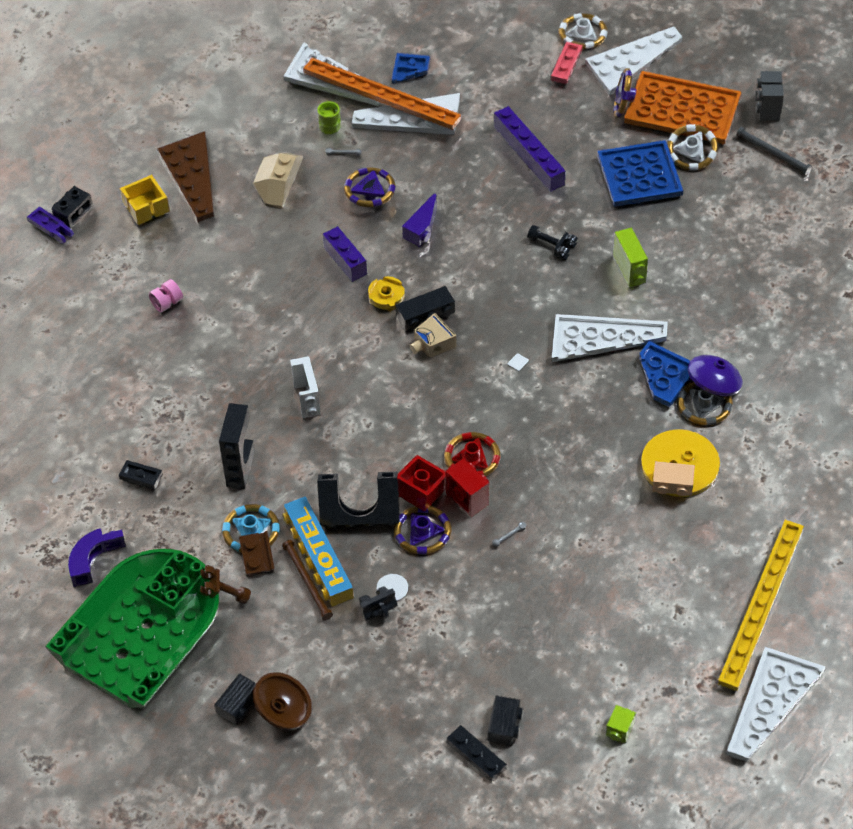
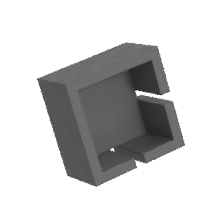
(769, 95)

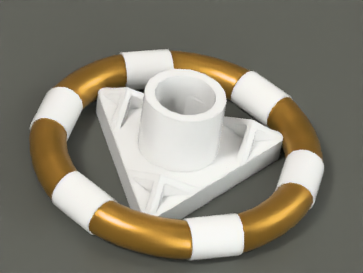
(583, 30)
(692, 147)

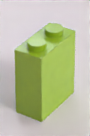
(630, 257)

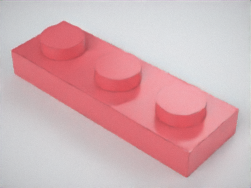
(566, 63)

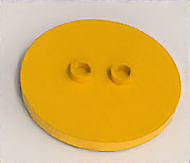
(683, 448)

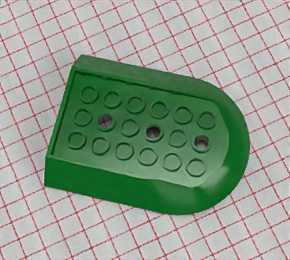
(143, 588)

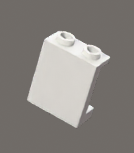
(304, 377)

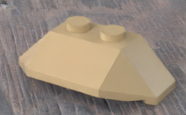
(276, 178)

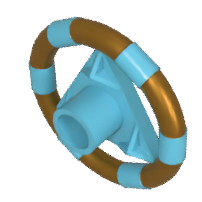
(250, 524)

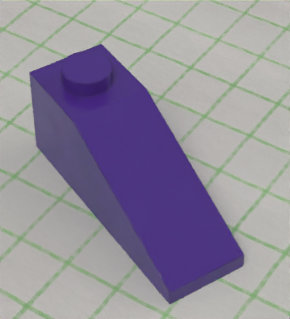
(419, 225)

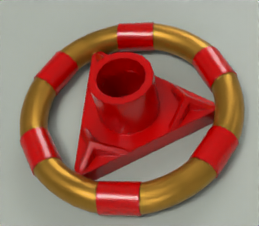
(473, 452)

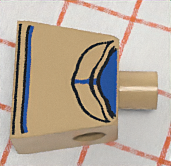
(433, 337)

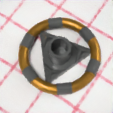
(703, 404)

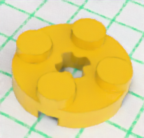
(387, 301)

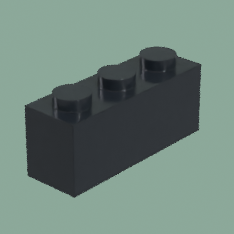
(419, 309)

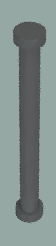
(742, 133)

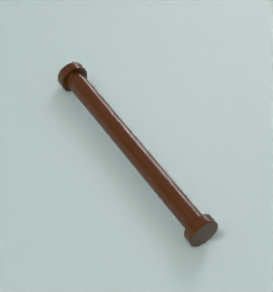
(326, 614)

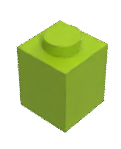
(620, 724)

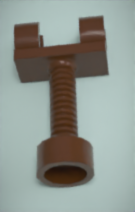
(214, 586)

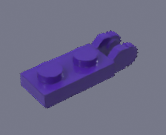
(49, 224)

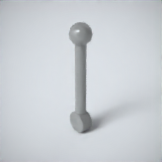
(329, 151)
(496, 542)

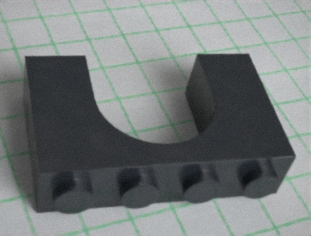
(235, 450)
(334, 511)

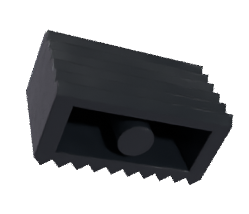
(236, 699)
(504, 720)

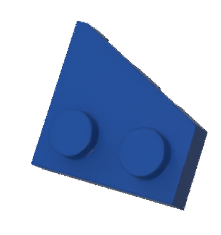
(409, 66)

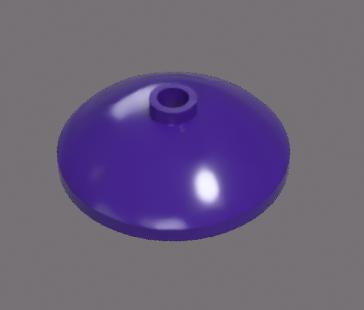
(715, 375)

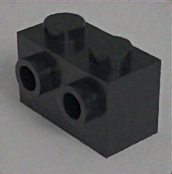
(72, 206)

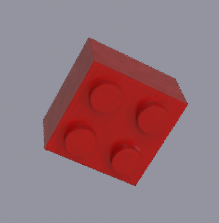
(421, 482)
(467, 487)

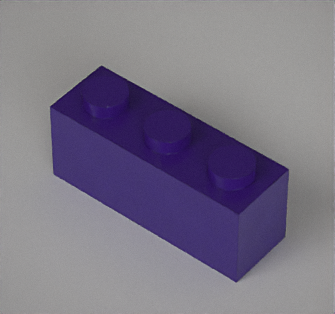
(345, 254)

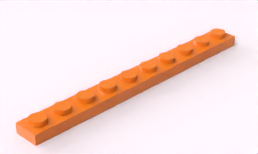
(382, 93)

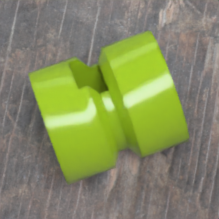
(329, 117)

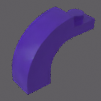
(87, 550)

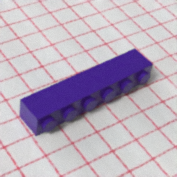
(529, 149)

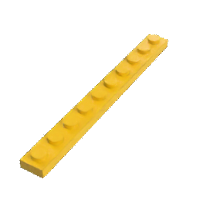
(760, 605)

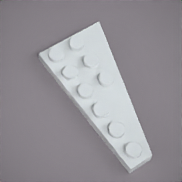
(590, 335)

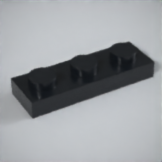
(476, 753)

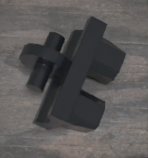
(378, 605)

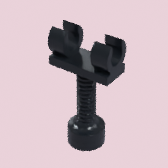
(559, 250)

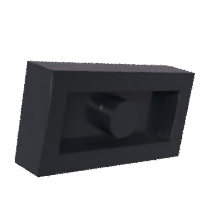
(140, 474)

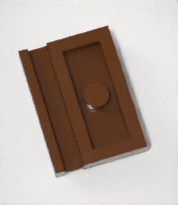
(256, 553)

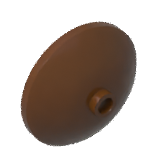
(282, 701)

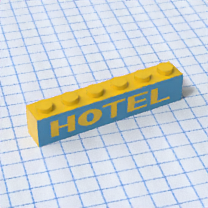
(318, 552)

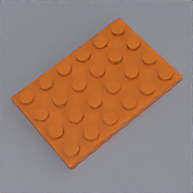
(673, 102)

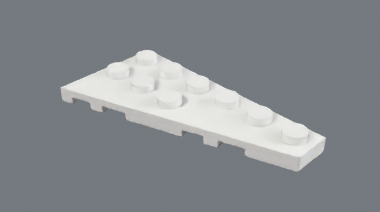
(633, 55)
(297, 76)
(396, 120)
(773, 693)

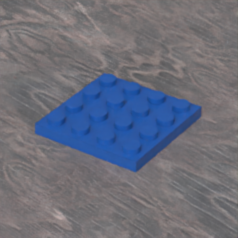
(639, 173)

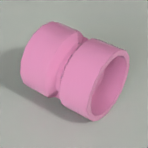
(165, 296)

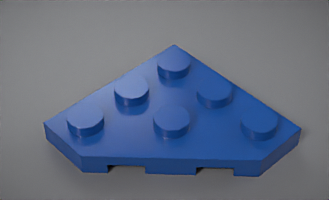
(664, 372)

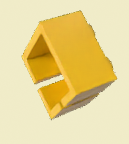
(144, 199)

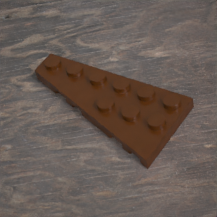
(189, 169)

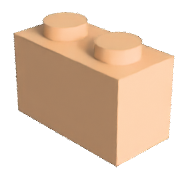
(673, 478)

